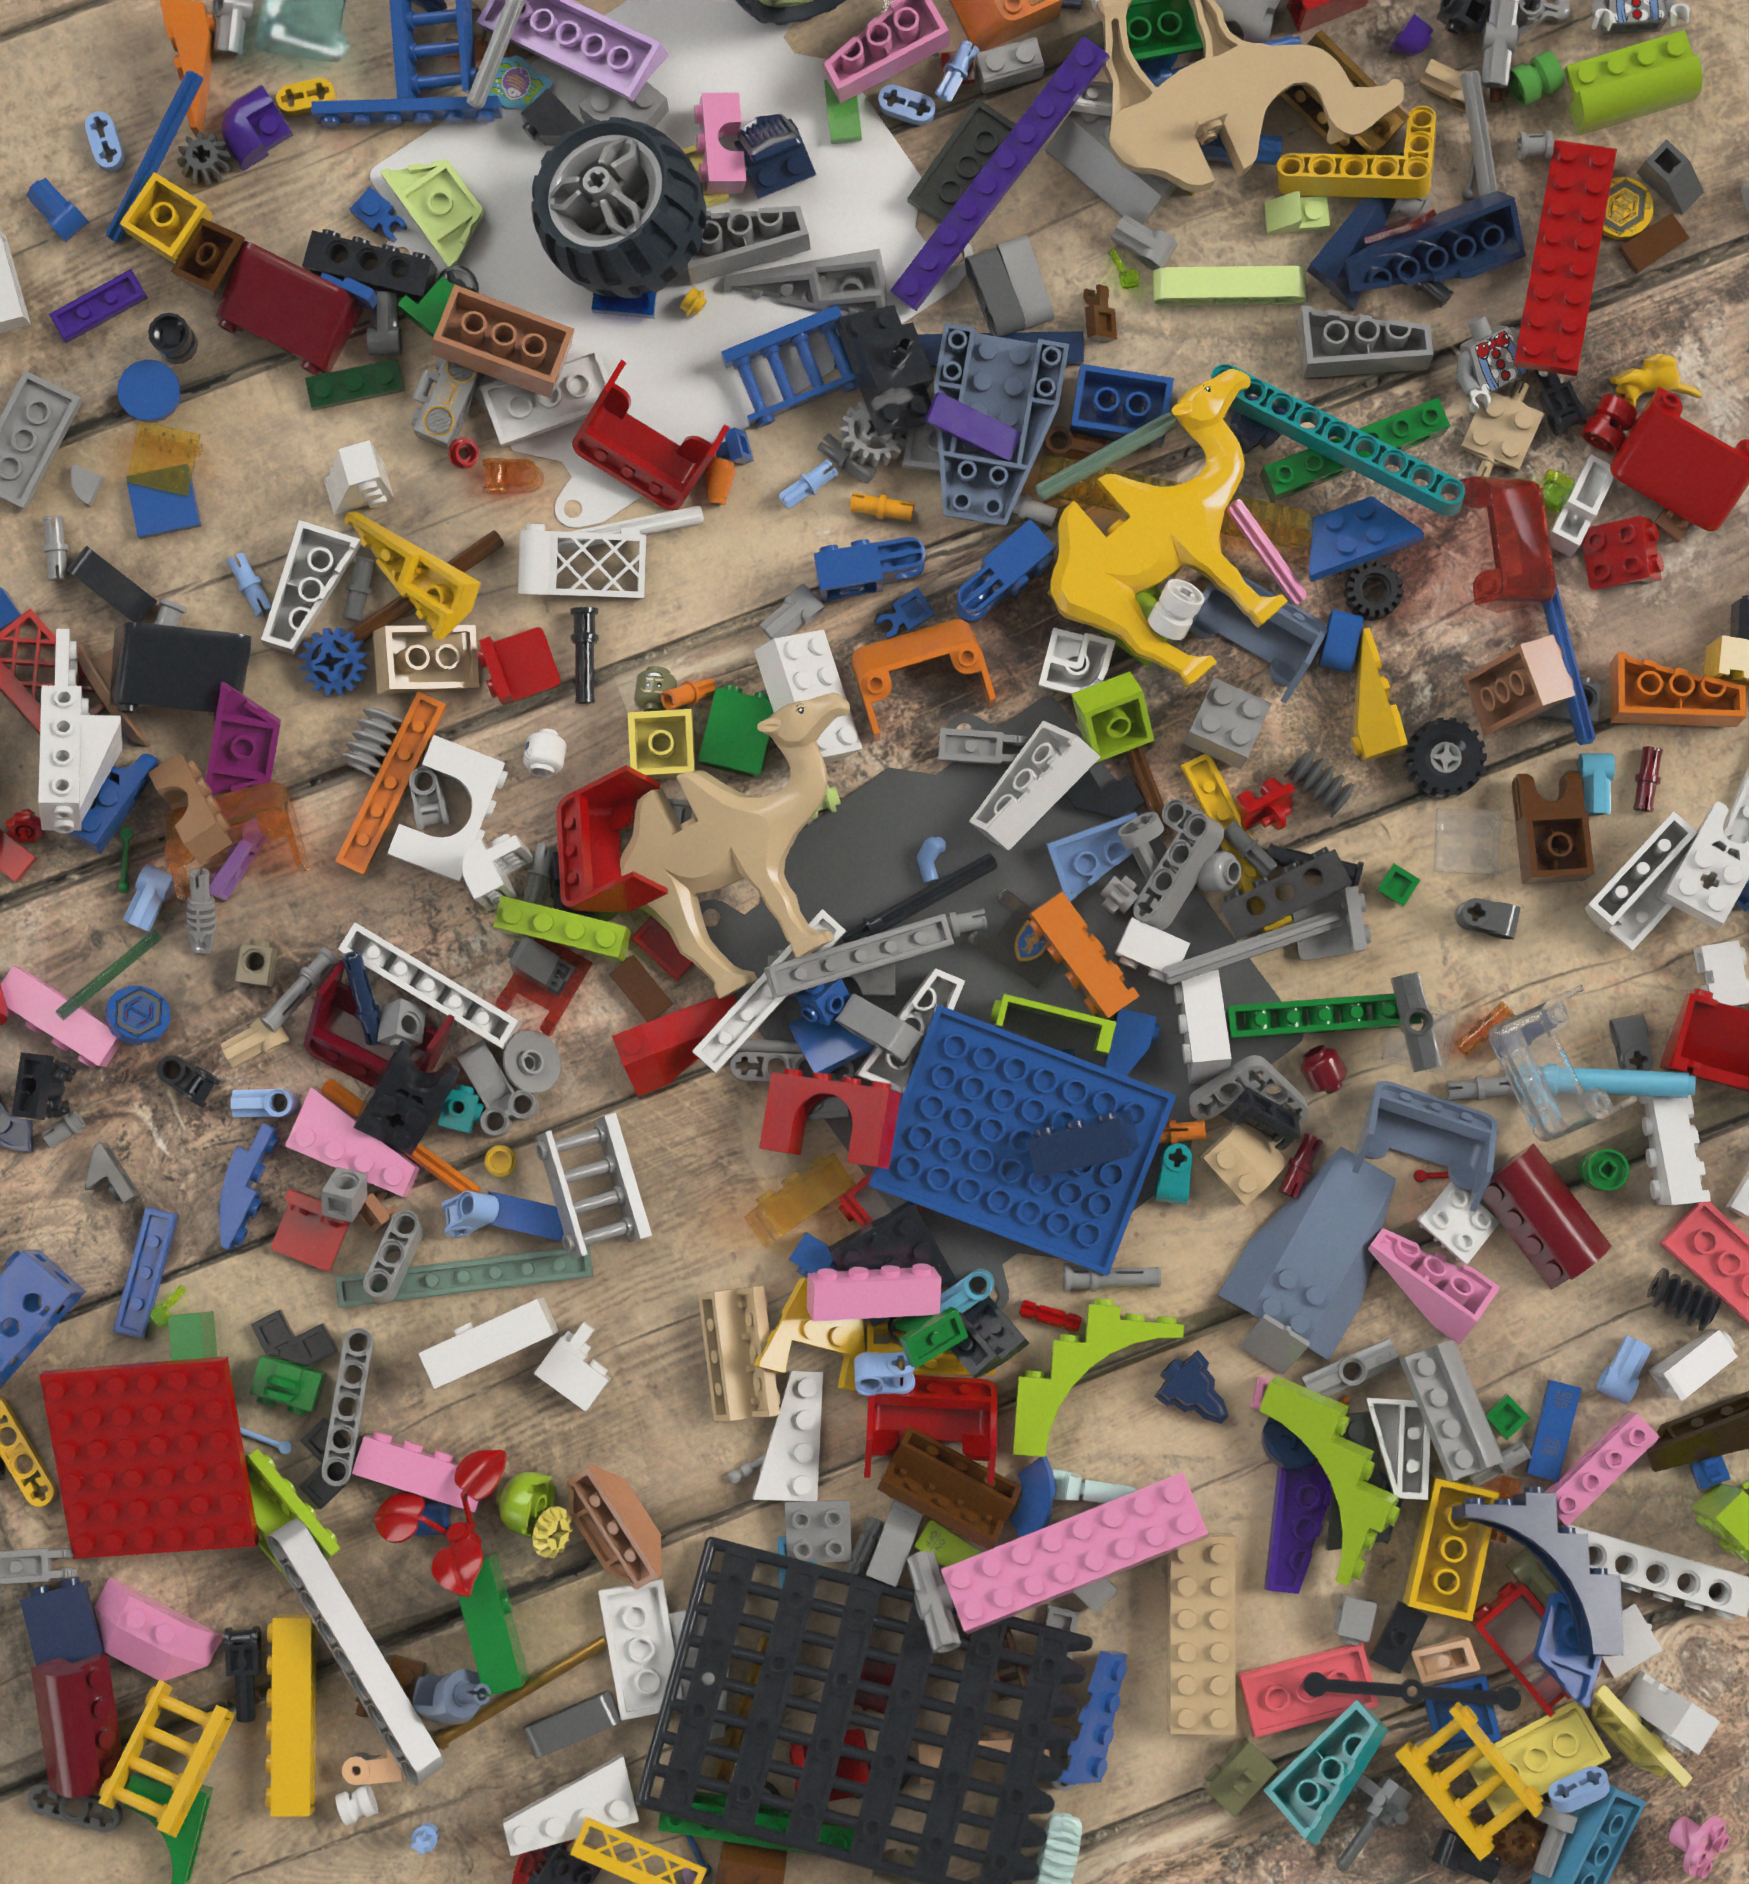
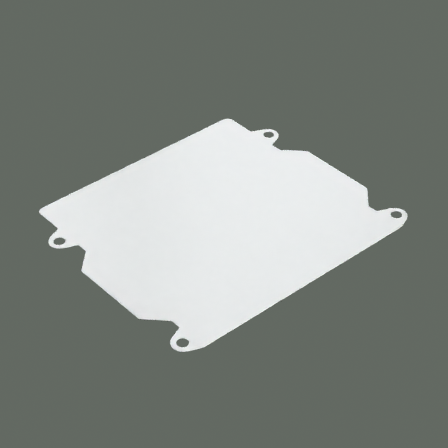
(676, 359)

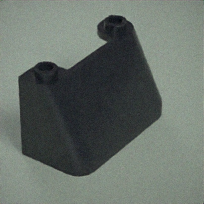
(175, 666)

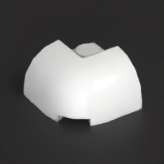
(1075, 661)

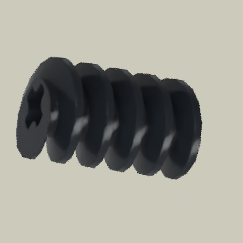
(1683, 1298)

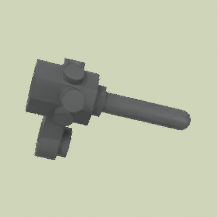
(1384, 1805)

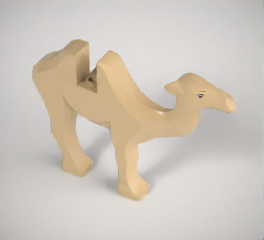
(1223, 95)
(735, 840)

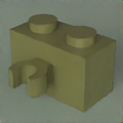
(1238, 1775)

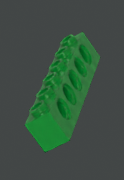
(1312, 468)
(1314, 1016)
(766, 1817)

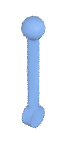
(284, 1447)

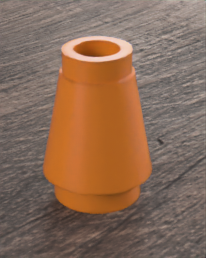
(719, 480)

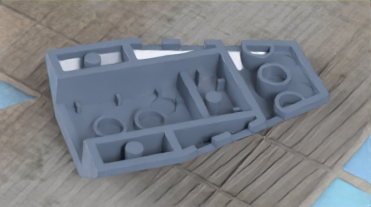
(1314, 1253)

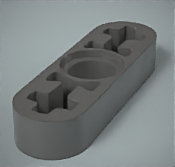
(95, 1822)

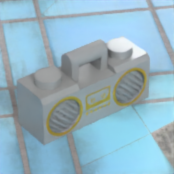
(449, 404)

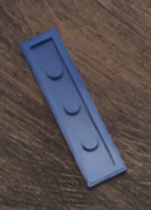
(145, 1272)

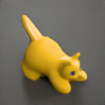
(1656, 372)

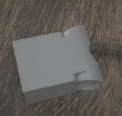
(1250, 18)

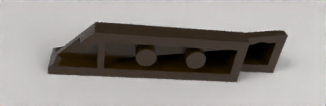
(1702, 1434)

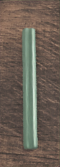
(1106, 456)

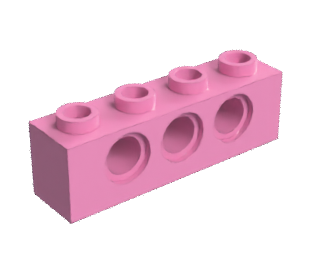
(1601, 1466)

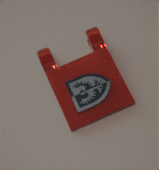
(560, 991)

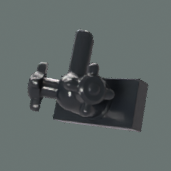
(37, 1086)

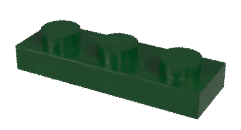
(354, 384)

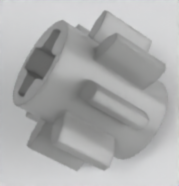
(1119, 894)

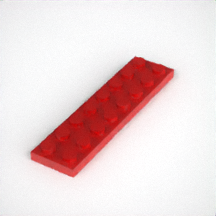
(1565, 258)

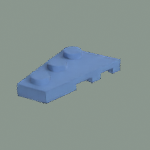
(1088, 855)

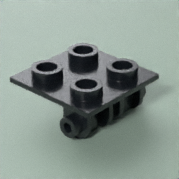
(563, 1868)

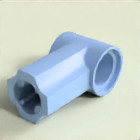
(153, 889)
(262, 1103)
(1620, 1377)

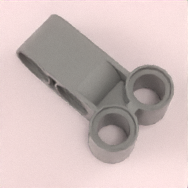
(494, 1087)

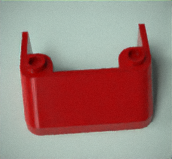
(640, 454)
(591, 844)
(941, 1409)

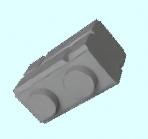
(1009, 65)

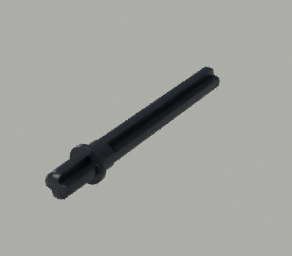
(922, 899)

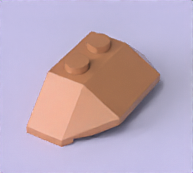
(615, 1525)

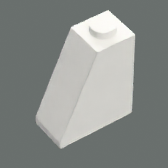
(1693, 1364)

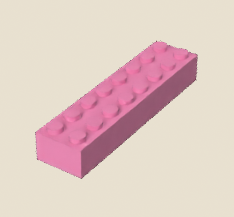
(1074, 1553)

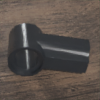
(1456, 1856)

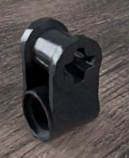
(189, 1080)

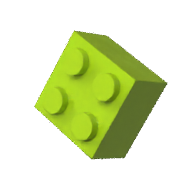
(1113, 716)

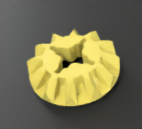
(551, 1520)

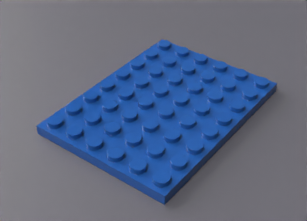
(967, 1128)

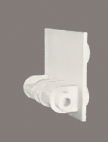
(1456, 1225)

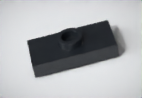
(1398, 1637)

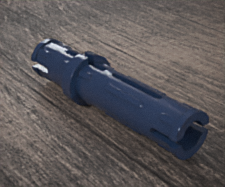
(367, 1009)

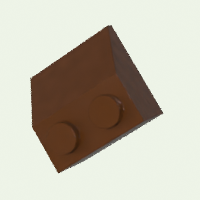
(208, 257)
(750, 1864)

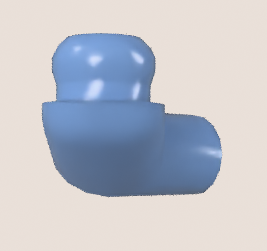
(926, 856)

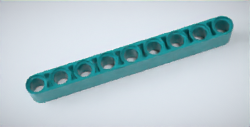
(1346, 451)

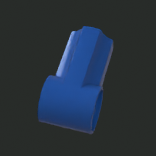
(61, 215)

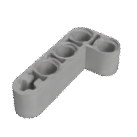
(1180, 864)

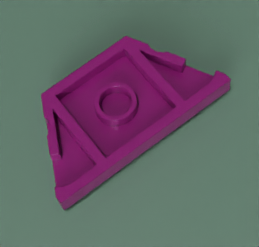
(241, 743)

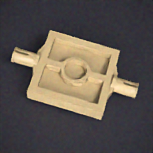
(1502, 432)

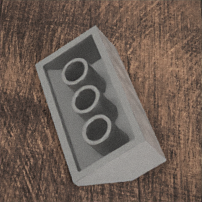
(1084, 151)

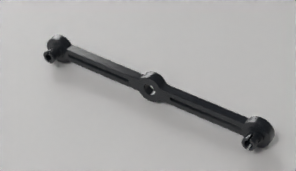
(1506, 1697)

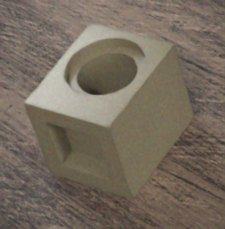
(262, 977)

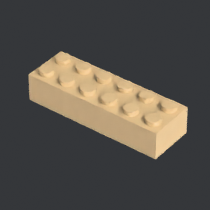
(1201, 1637)

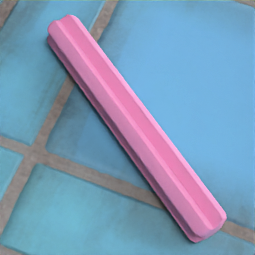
(1266, 551)

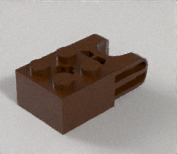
(1557, 823)

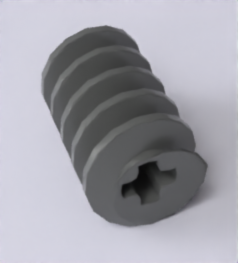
(1320, 781)

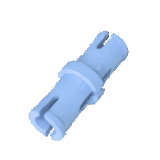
(249, 584)

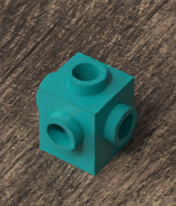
(471, 1114)

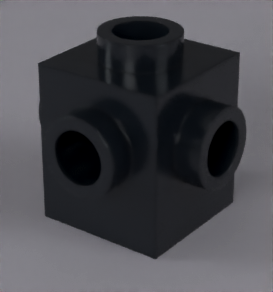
(1463, 15)

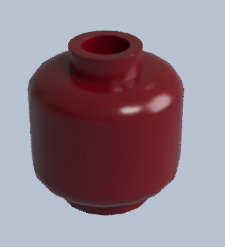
(1323, 1069)

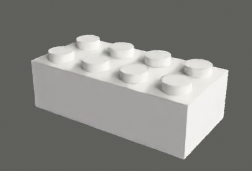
(803, 669)

